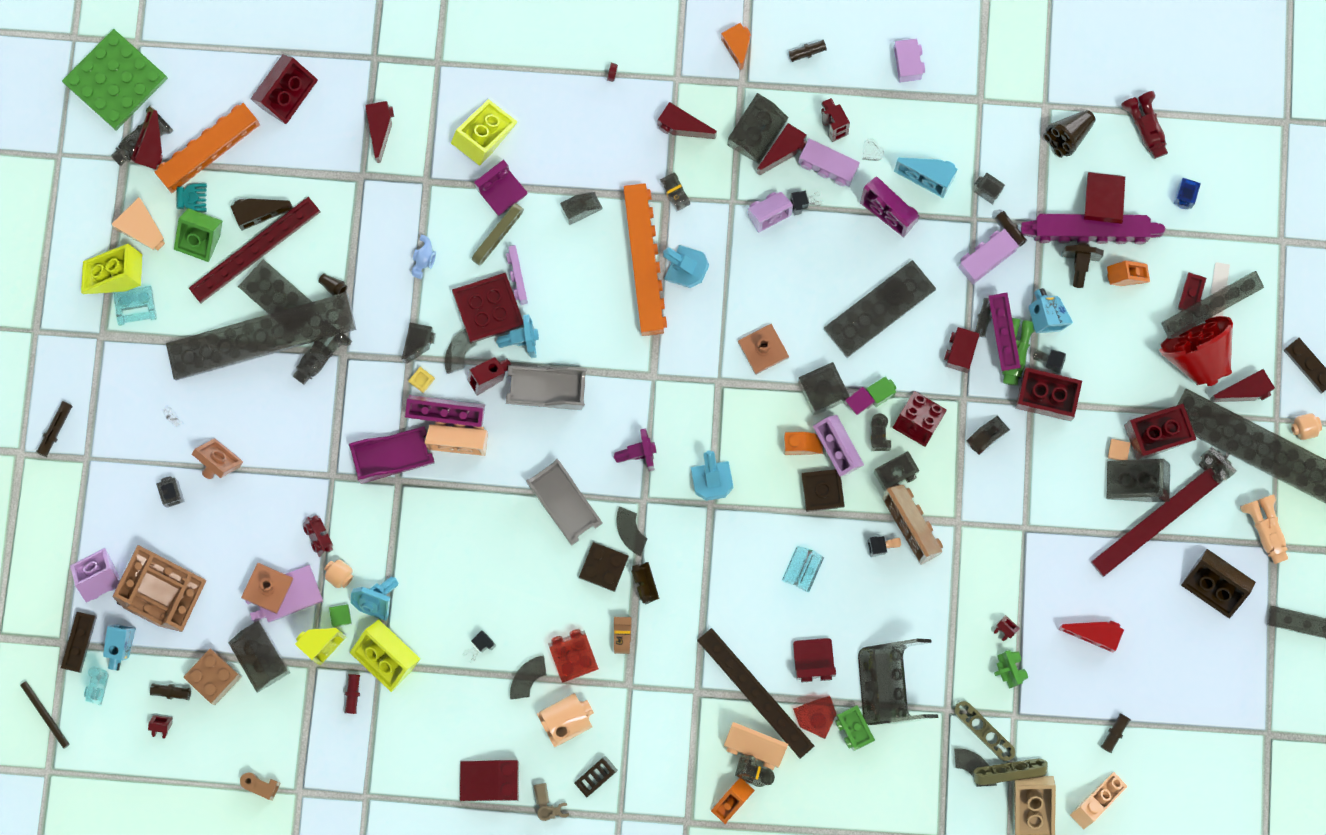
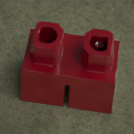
(835, 118)

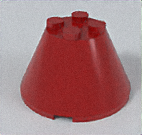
(1202, 351)

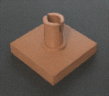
(763, 349)
(216, 459)
(267, 588)

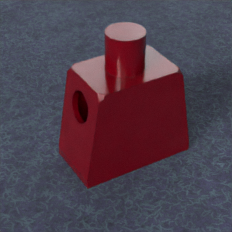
(487, 374)

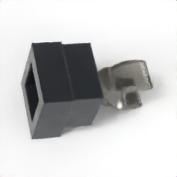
(1054, 360)

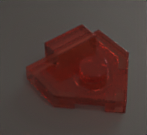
(816, 716)

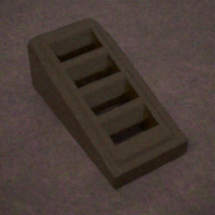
(608, 764)

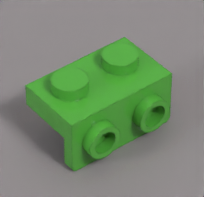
(855, 728)

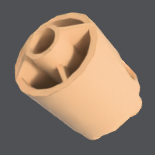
(566, 719)

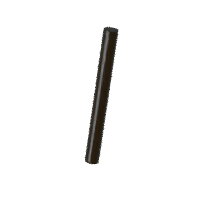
(45, 715)

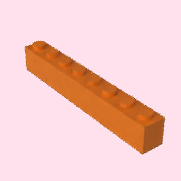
(643, 259)

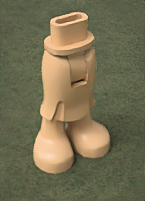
(1268, 529)

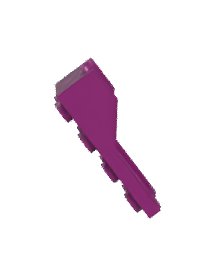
(390, 454)

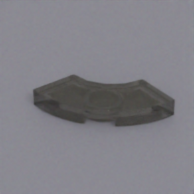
(457, 352)
(629, 532)
(526, 676)
(969, 762)

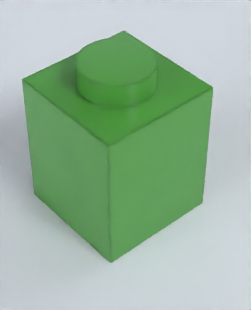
(882, 390)

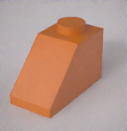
(737, 43)
(1128, 273)
(802, 443)
(732, 800)

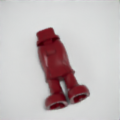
(1148, 125)

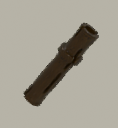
(54, 429)

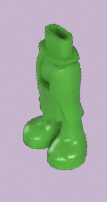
(1012, 377)

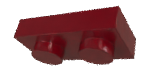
(1191, 291)

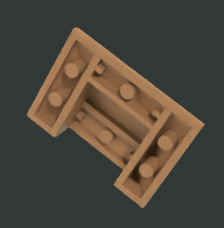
(158, 590)

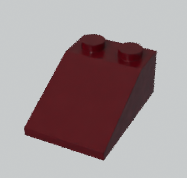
(1159, 431)
(489, 780)

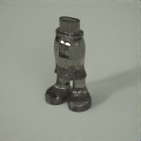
(128, 143)
(317, 356)

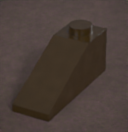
(255, 211)

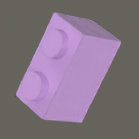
(908, 60)

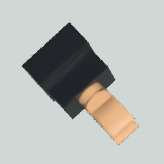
(878, 545)

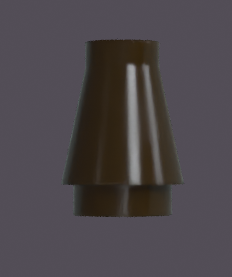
(332, 285)

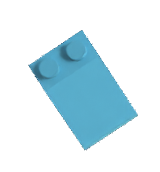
(928, 173)

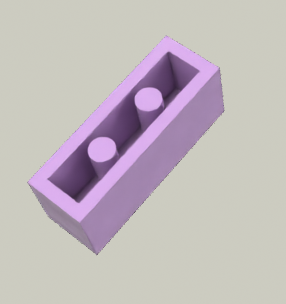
(828, 163)
(988, 256)
(838, 445)

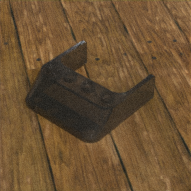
(884, 683)

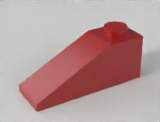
(1101, 634)

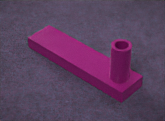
(1004, 331)

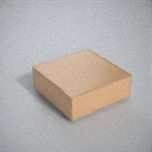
(1118, 450)

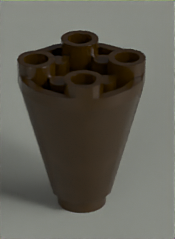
(1069, 132)

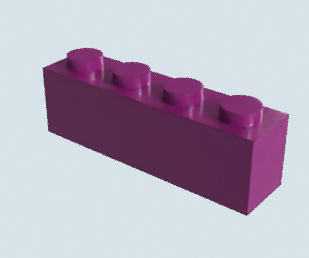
(445, 411)

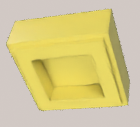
(421, 380)

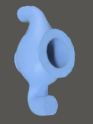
(424, 257)

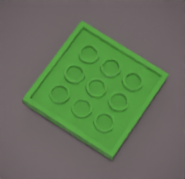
(114, 79)

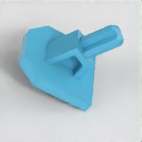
(686, 267)
(521, 337)
(712, 479)
(374, 600)

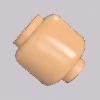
(1306, 426)
(338, 573)

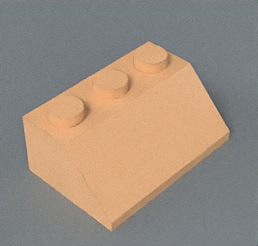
(457, 439)
(753, 743)

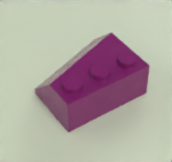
(888, 206)

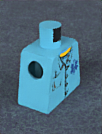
(1048, 313)
(121, 638)

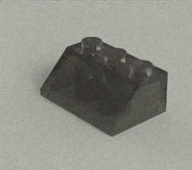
(757, 128)
(258, 656)

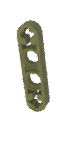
(497, 234)
(982, 733)
(1010, 771)

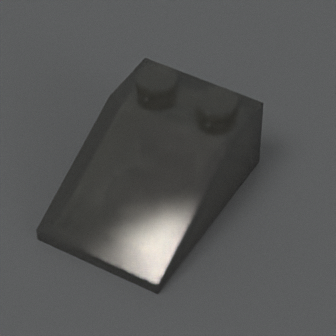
(1138, 480)

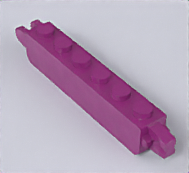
(1074, 228)

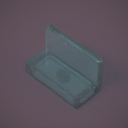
(803, 568)

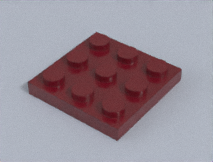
(488, 308)

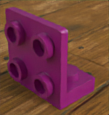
(500, 188)

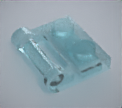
(134, 299)
(95, 691)

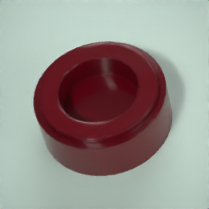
(612, 72)

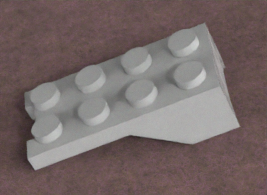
(547, 387)
(563, 501)

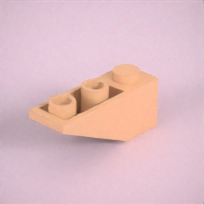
(1098, 801)

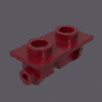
(313, 529)

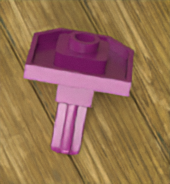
(642, 450)

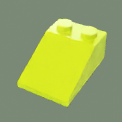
(483, 132)
(112, 271)

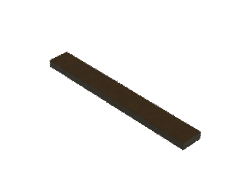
(755, 693)

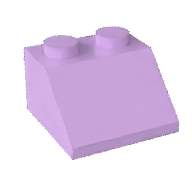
(770, 211)
(95, 575)

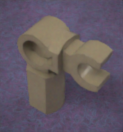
(542, 798)

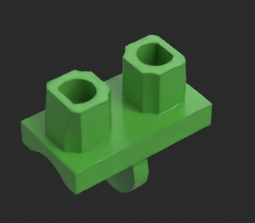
(1008, 669)

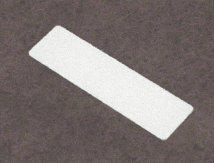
(1220, 279)

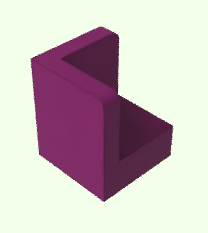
(859, 401)

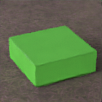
(340, 615)

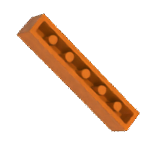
(207, 147)

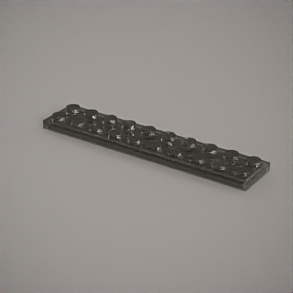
(261, 336)
(1256, 445)

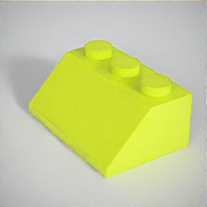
(319, 643)
(384, 655)

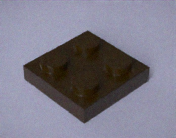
(822, 490)
(603, 567)

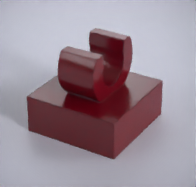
(1007, 626)
(160, 724)

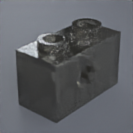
(901, 463)

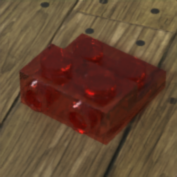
(572, 655)

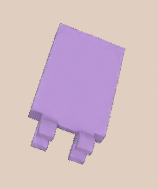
(301, 595)

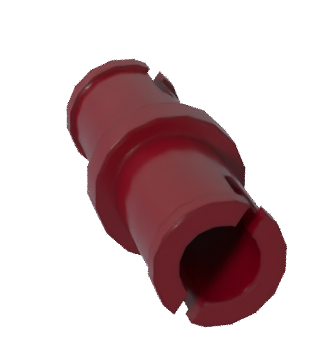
(352, 694)

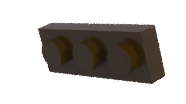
(1307, 363)
(78, 642)

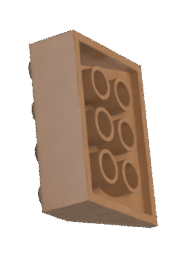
(912, 524)

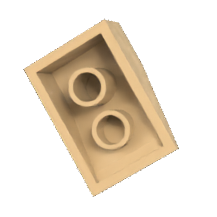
(1035, 806)

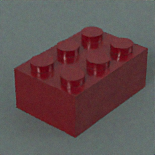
(1048, 394)

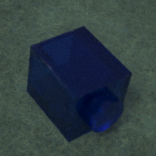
(1186, 193)

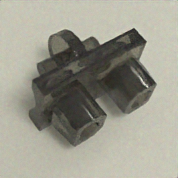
(1219, 463)

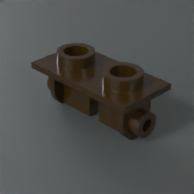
(647, 589)

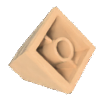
(139, 226)

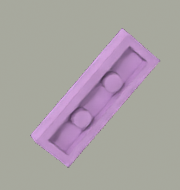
(516, 275)

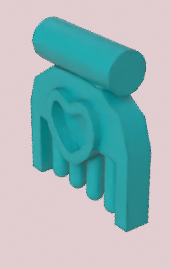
(189, 197)

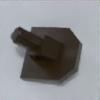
(1082, 256)

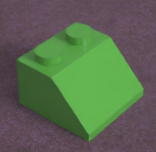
(197, 234)

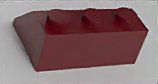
(284, 88)

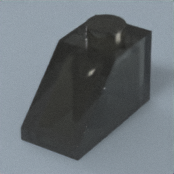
(580, 207)
(417, 341)
(987, 435)

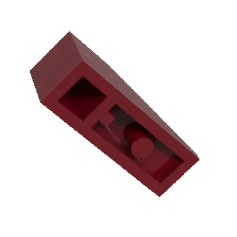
(680, 123)
(380, 125)
(148, 146)
(784, 148)
(1249, 389)

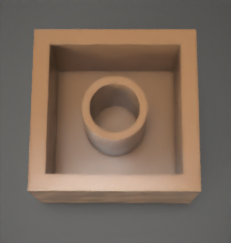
(212, 676)

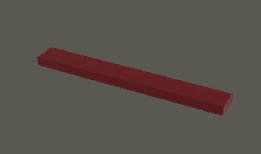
(254, 250)
(1155, 522)

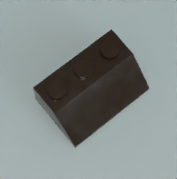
(1218, 583)

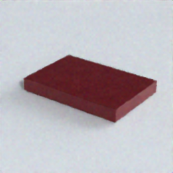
(1104, 198)

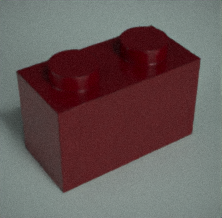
(962, 349)

